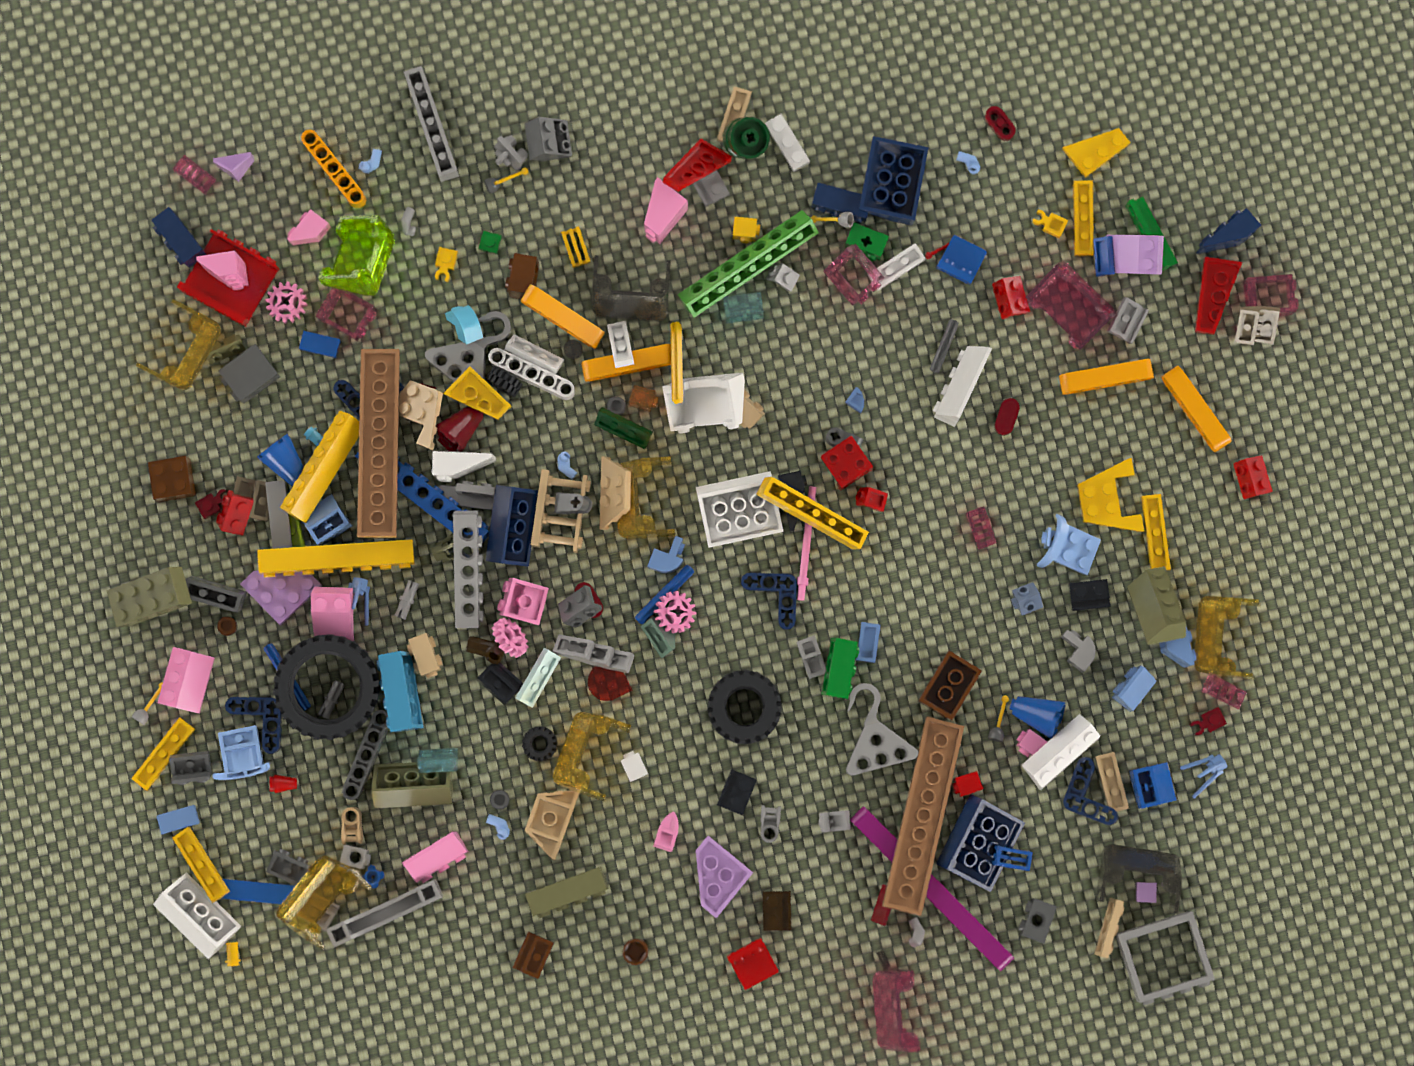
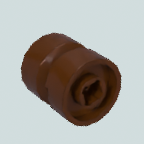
(635, 951)

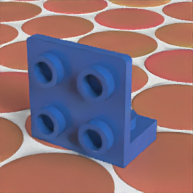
(961, 259)

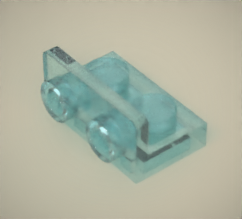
(438, 760)

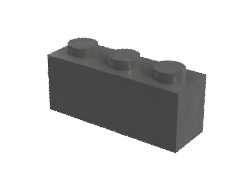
(216, 594)

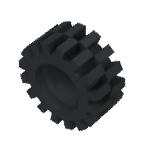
(504, 381)
(551, 744)

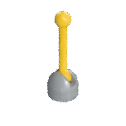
(845, 219)
(141, 715)

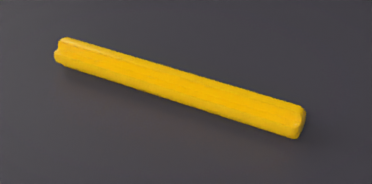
(676, 362)

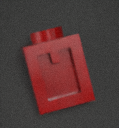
(871, 498)

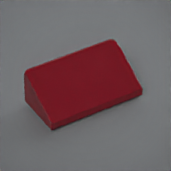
(880, 913)

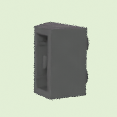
(548, 139)

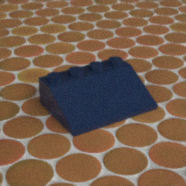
(893, 180)
(973, 842)

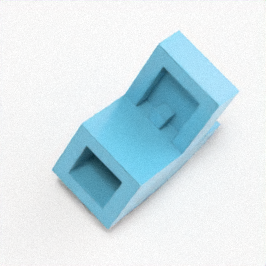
(466, 323)

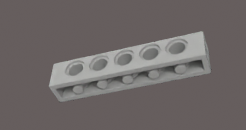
(431, 124)
(463, 617)

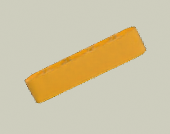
(329, 161)
(562, 316)
(643, 359)
(1106, 376)
(1196, 409)

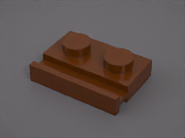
(533, 955)

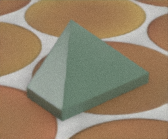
(661, 640)

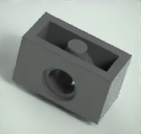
(1046, 913)

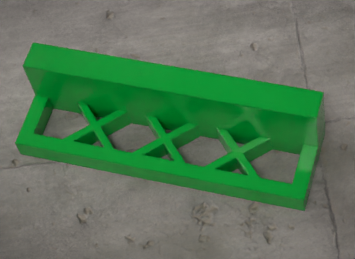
(1147, 225)

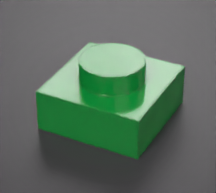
(490, 242)

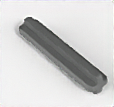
(944, 346)

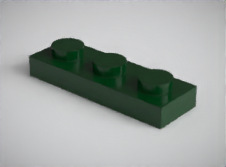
(623, 428)

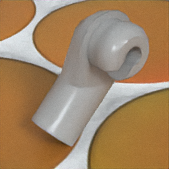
(406, 222)
(919, 932)

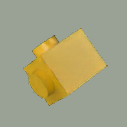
(745, 229)

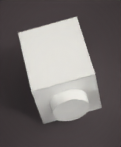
(633, 766)

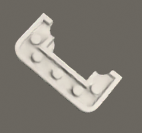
(707, 402)

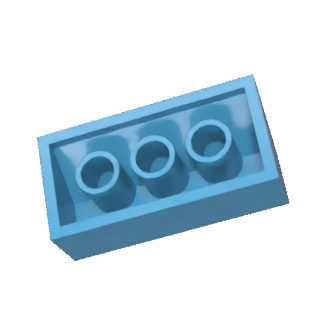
(400, 691)

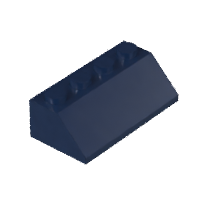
(511, 525)

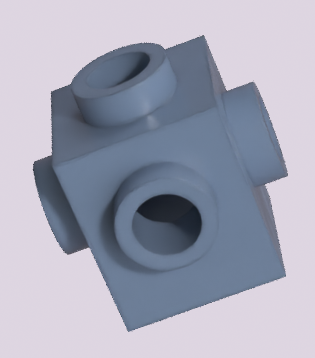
(1026, 599)

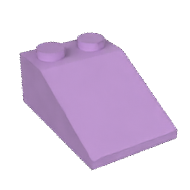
(1138, 254)

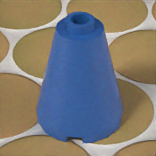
(283, 459)
(1039, 713)

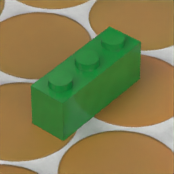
(840, 668)

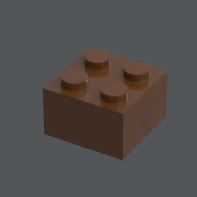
(523, 272)
(171, 479)

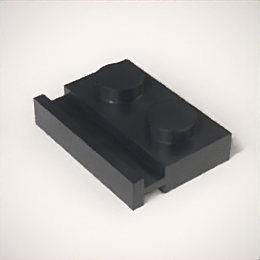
(1089, 595)
(500, 682)
(736, 792)

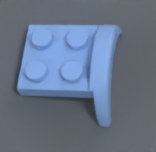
(1071, 548)
(241, 754)

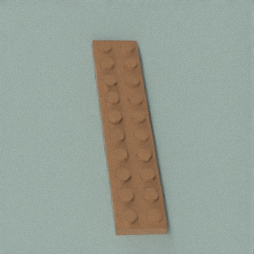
(378, 443)
(923, 816)

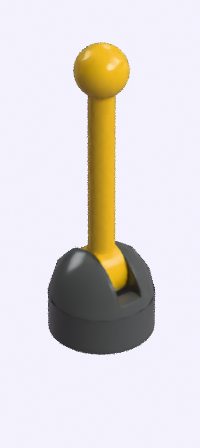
(493, 184)
(996, 733)

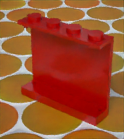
(234, 304)

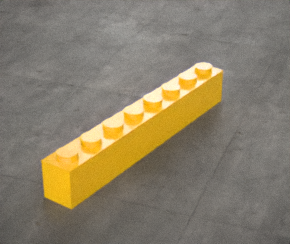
(336, 557)

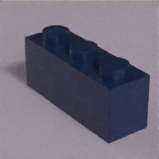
(836, 201)
(177, 237)

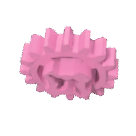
(281, 307)
(676, 605)
(510, 637)

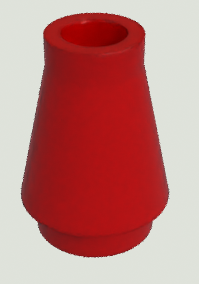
(282, 783)

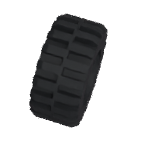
(744, 680)

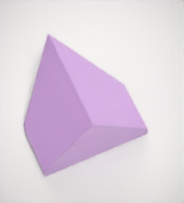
(235, 165)

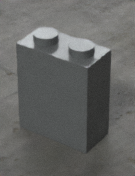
(248, 374)

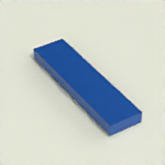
(257, 891)

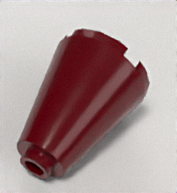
(458, 429)

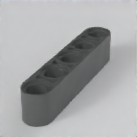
(359, 762)

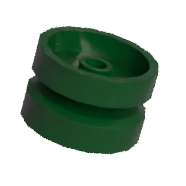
(746, 147)

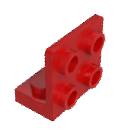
(846, 462)
(752, 963)

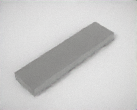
(278, 518)

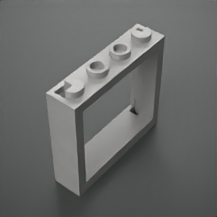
(1155, 926)

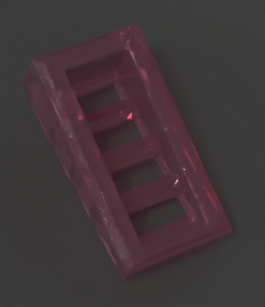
(182, 164)
(980, 545)
(1212, 688)

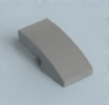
(811, 657)

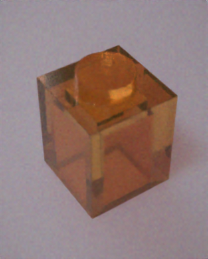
(643, 398)

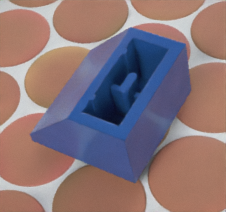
(1152, 785)

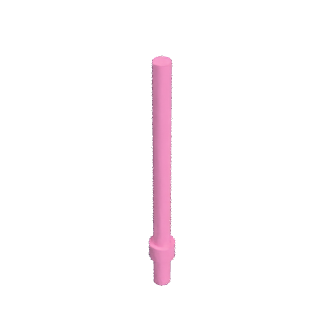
(802, 580)

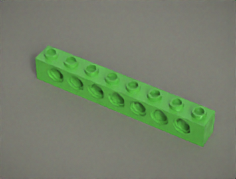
(748, 263)

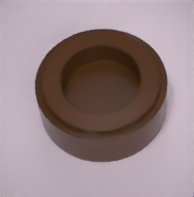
(227, 626)

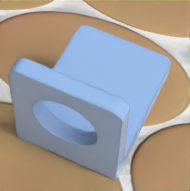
(1047, 537)

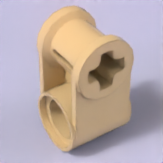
(352, 827)

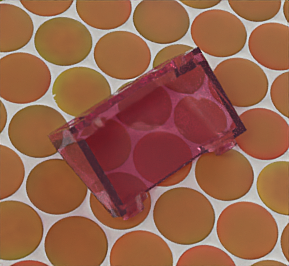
(1071, 304)
(887, 1008)

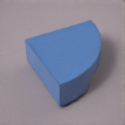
(856, 400)

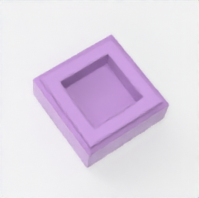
(1146, 892)

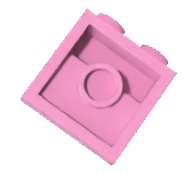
(522, 601)

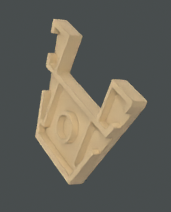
(423, 407)

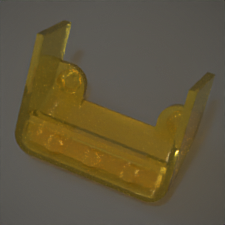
(207, 334)
(631, 524)
(1209, 635)
(566, 770)
(315, 895)

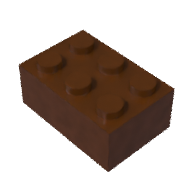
(949, 685)

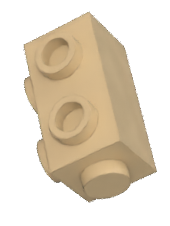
(751, 411)
(427, 661)

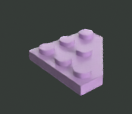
(281, 593)
(718, 876)

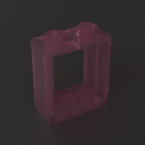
(841, 283)
(1250, 291)
(331, 301)

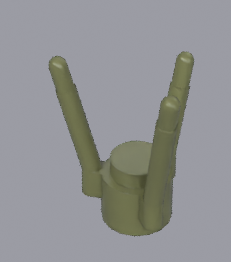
(442, 550)

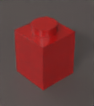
(967, 784)

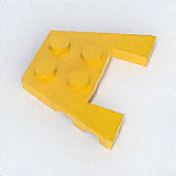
(1100, 499)

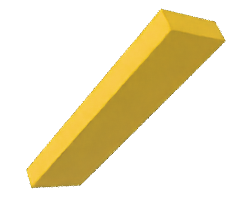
(1083, 217)
(1155, 531)
(160, 755)
(201, 864)

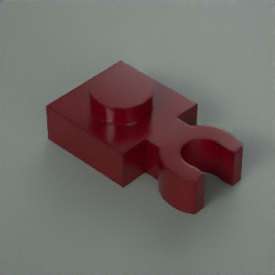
(209, 504)
(1210, 720)

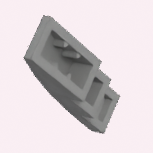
(593, 654)

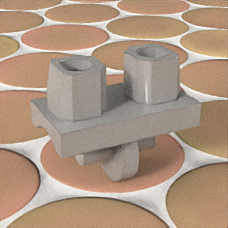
(507, 154)

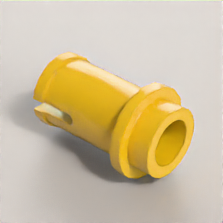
(232, 954)

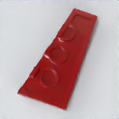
(695, 165)
(1215, 288)

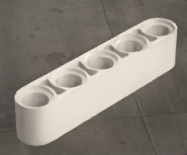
(538, 380)

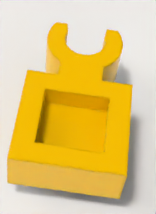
(1053, 224)
(446, 261)

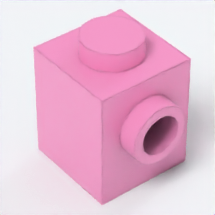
(1029, 742)

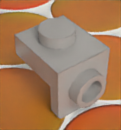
(782, 276)
(834, 821)

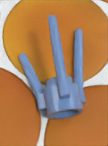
(359, 587)
(1215, 766)

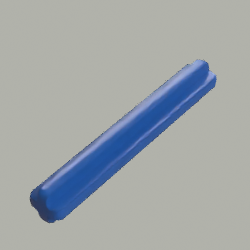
(671, 587)
(275, 658)

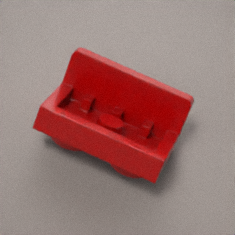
(1010, 297)
(1252, 477)
(234, 513)

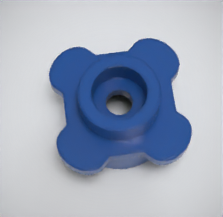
(378, 876)

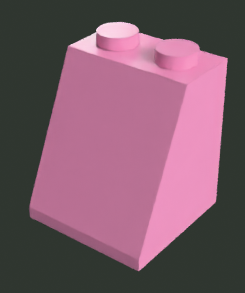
(663, 212)

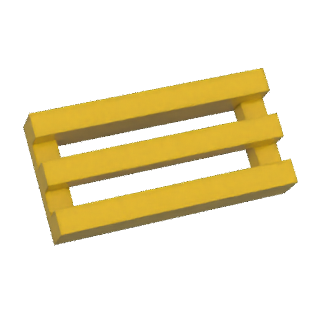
(570, 232)

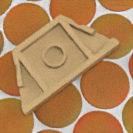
(615, 492)
(550, 820)

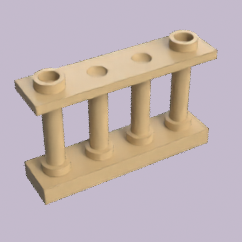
(541, 517)

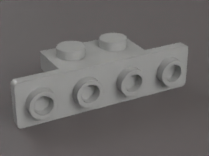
(470, 495)

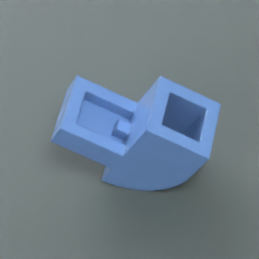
(665, 562)

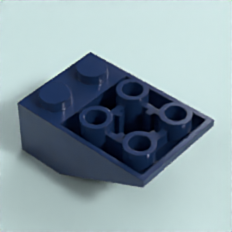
(1238, 230)

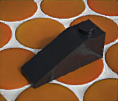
(797, 482)

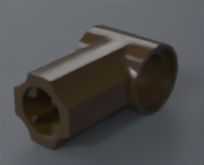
(485, 648)

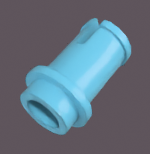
(313, 435)

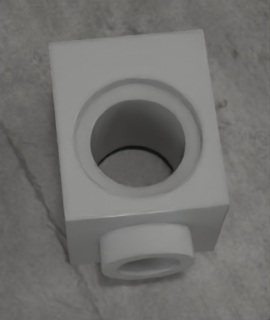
(346, 857)

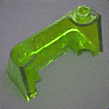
(361, 255)

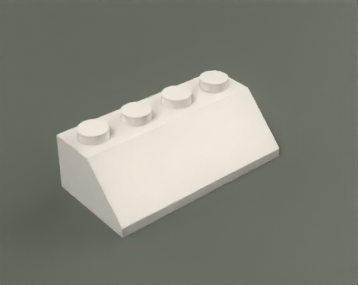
(1060, 751)
(196, 916)

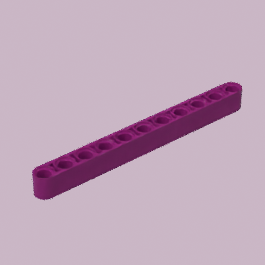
(938, 895)

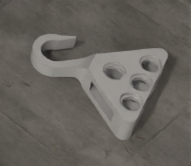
(456, 352)
(889, 740)

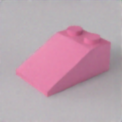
(332, 611)

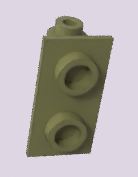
(232, 347)

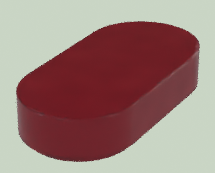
(1006, 416)

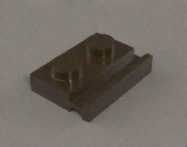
(776, 910)

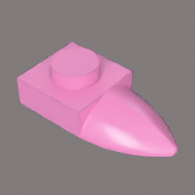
(667, 833)

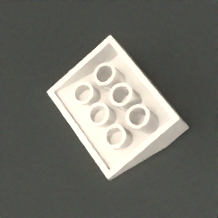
(962, 384)
(458, 464)
(735, 512)

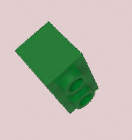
(876, 245)

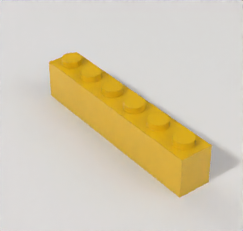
(322, 467)
(812, 513)

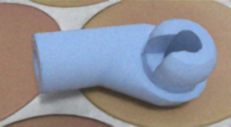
(970, 161)
(373, 163)
(564, 465)
(501, 826)

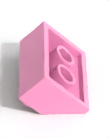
(226, 268)
(186, 680)
(436, 857)

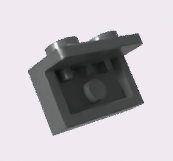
(578, 607)
(190, 767)
(286, 867)

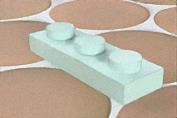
(538, 677)

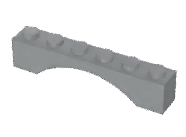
(384, 913)

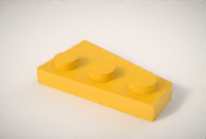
(1096, 151)
(478, 394)

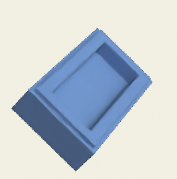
(868, 642)
(178, 819)

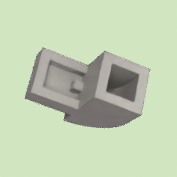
(1084, 650)

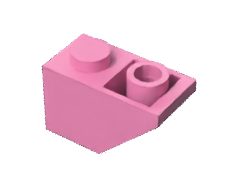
(309, 230)

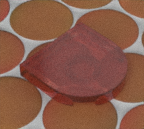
(607, 684)

